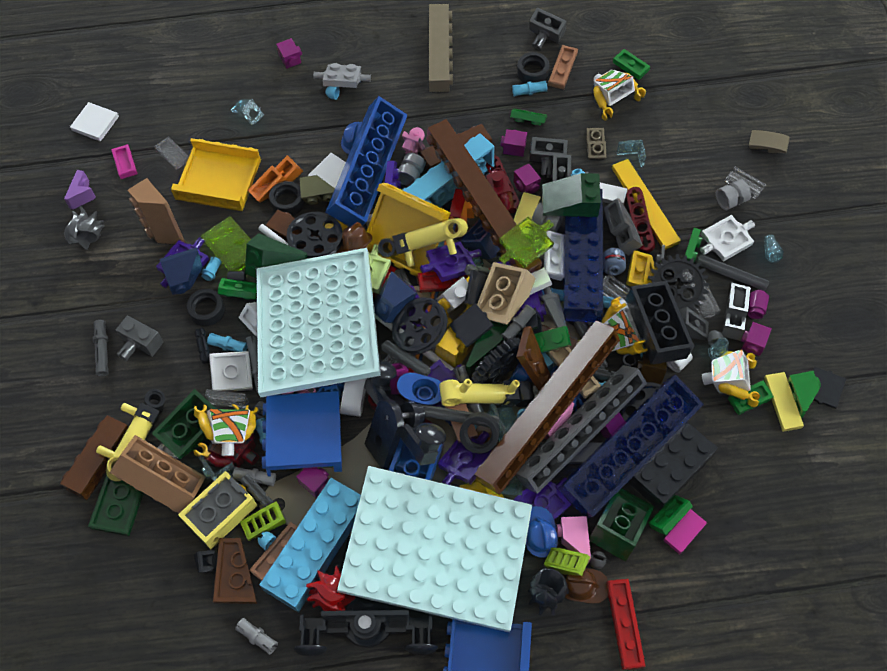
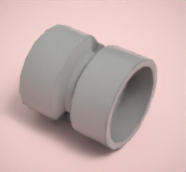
(411, 168)
(733, 194)
(539, 219)

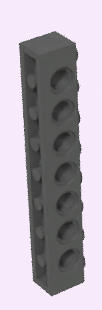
(580, 428)

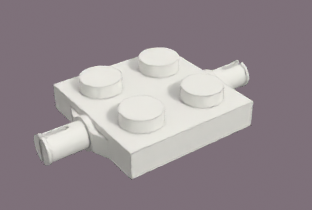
(727, 237)

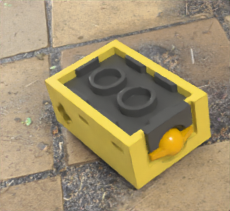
(218, 509)

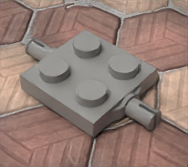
(342, 75)

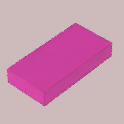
(124, 161)
(685, 531)

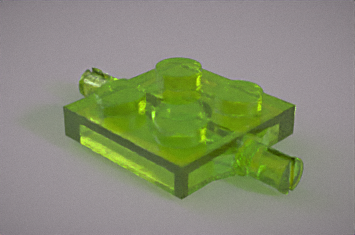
(526, 242)

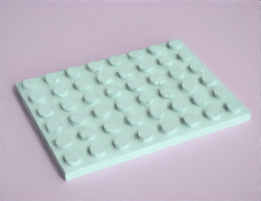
(315, 323)
(436, 549)

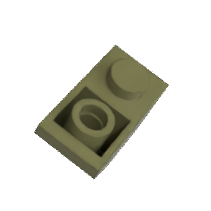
(315, 190)

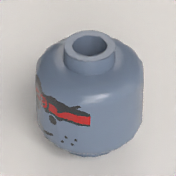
(614, 261)

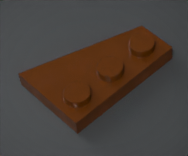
(532, 358)
(232, 576)

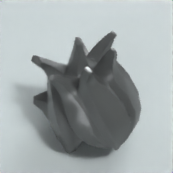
(83, 229)

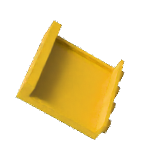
(217, 175)
(401, 213)

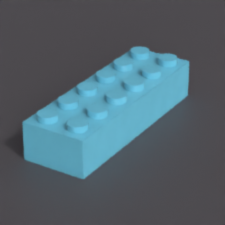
(438, 186)
(312, 545)

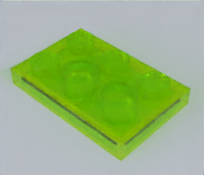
(228, 243)

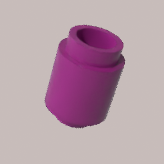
(758, 304)

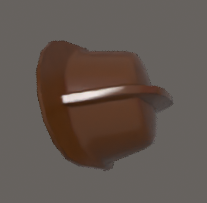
(354, 238)
(587, 588)

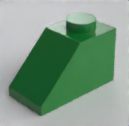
(804, 389)

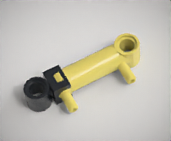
(423, 237)
(505, 394)
(143, 422)

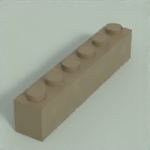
(439, 48)

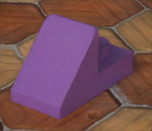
(79, 191)

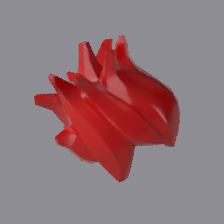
(326, 592)

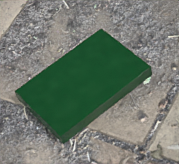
(116, 507)

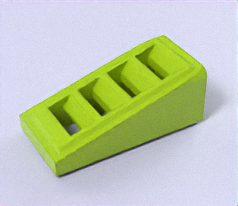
(274, 507)
(565, 560)

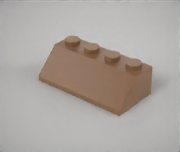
(154, 213)
(157, 474)

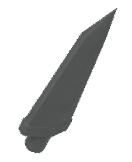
(554, 307)

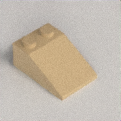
(505, 292)

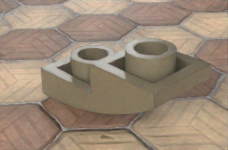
(769, 140)
(596, 143)

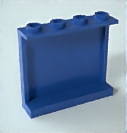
(302, 431)
(486, 648)

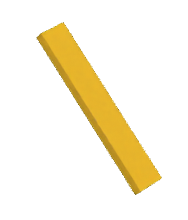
(659, 224)

